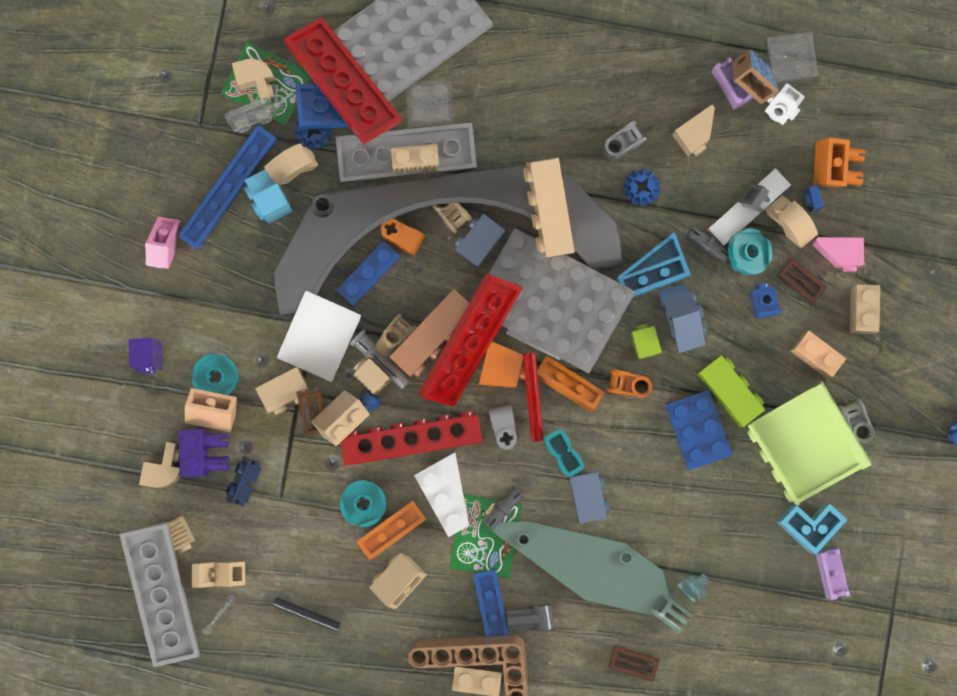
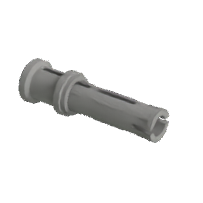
(368, 348)

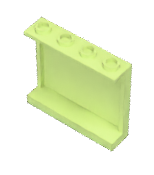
(808, 444)

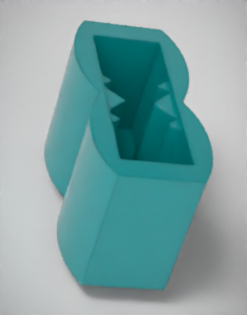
(567, 459)

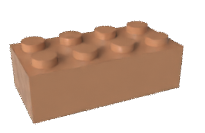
(430, 336)

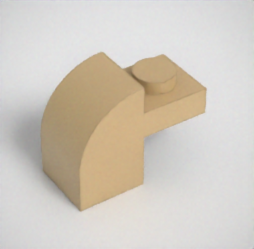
(254, 73)
(290, 164)
(794, 221)
(162, 474)
(218, 574)

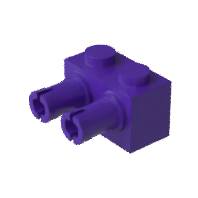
(194, 453)

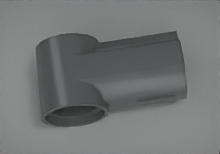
(536, 618)

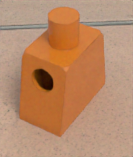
(502, 367)

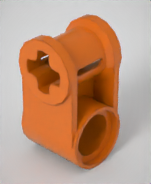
(406, 238)
(627, 384)

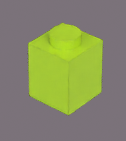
(645, 341)

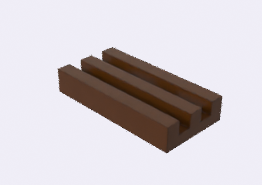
(786, 269)
(309, 394)
(614, 657)

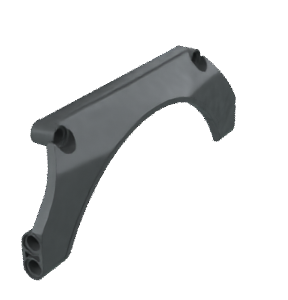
(358, 210)

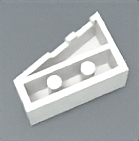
(445, 494)

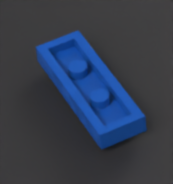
(368, 273)
(491, 603)

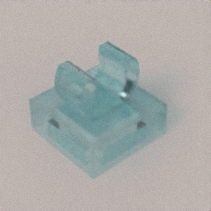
(694, 587)

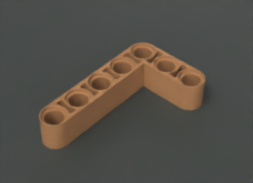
(478, 657)

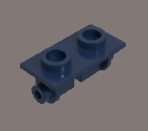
(238, 488)

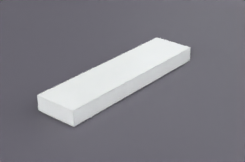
(740, 216)

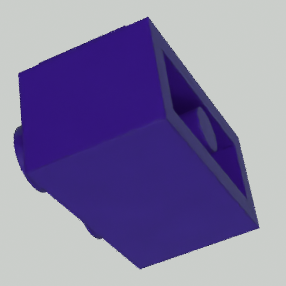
(145, 355)

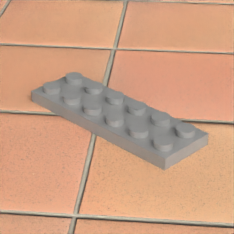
(374, 158)
(159, 594)

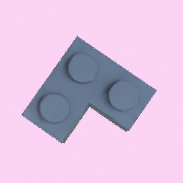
(683, 317)

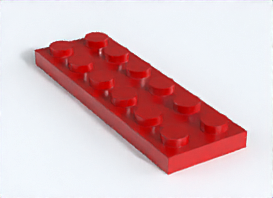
(342, 80)
(470, 340)

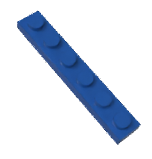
(227, 187)

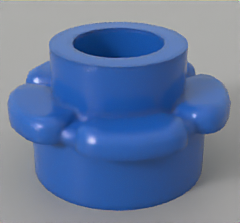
(370, 401)

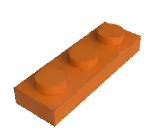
(569, 384)
(391, 530)

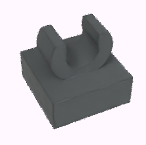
(754, 196)

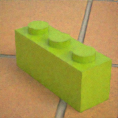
(731, 391)

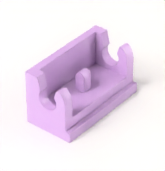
(734, 93)
(832, 573)

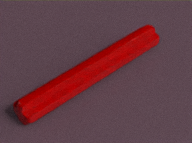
(533, 397)

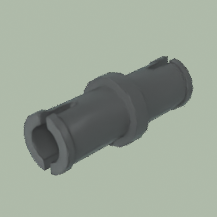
(707, 244)
(502, 508)

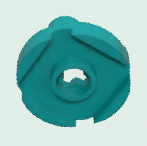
(738, 253)
(217, 363)
(370, 492)

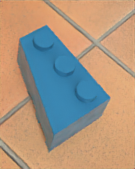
(657, 268)

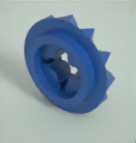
(316, 140)
(630, 187)

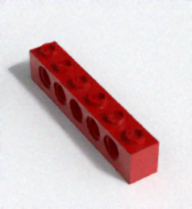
(471, 435)

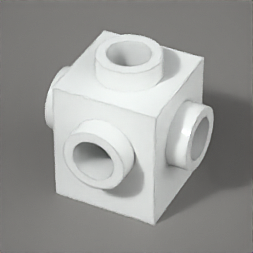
(784, 104)

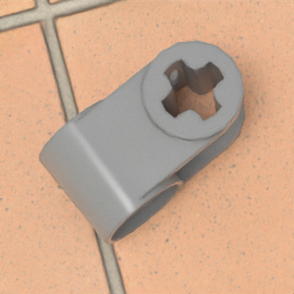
(626, 139)
(858, 419)
(502, 423)

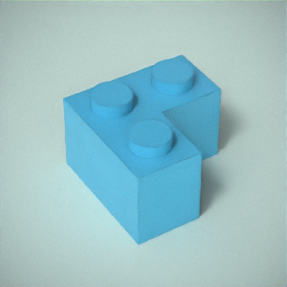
(268, 197)
(813, 531)

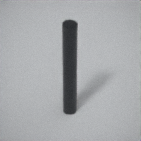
(306, 614)

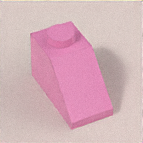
(162, 242)
(842, 252)

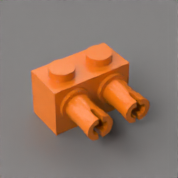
(832, 163)

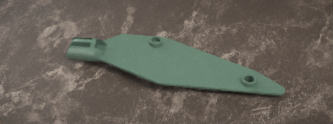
(596, 569)

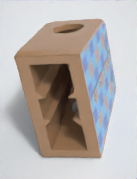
(748, 70)

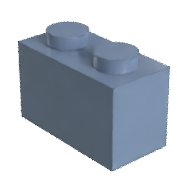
(479, 241)
(588, 497)

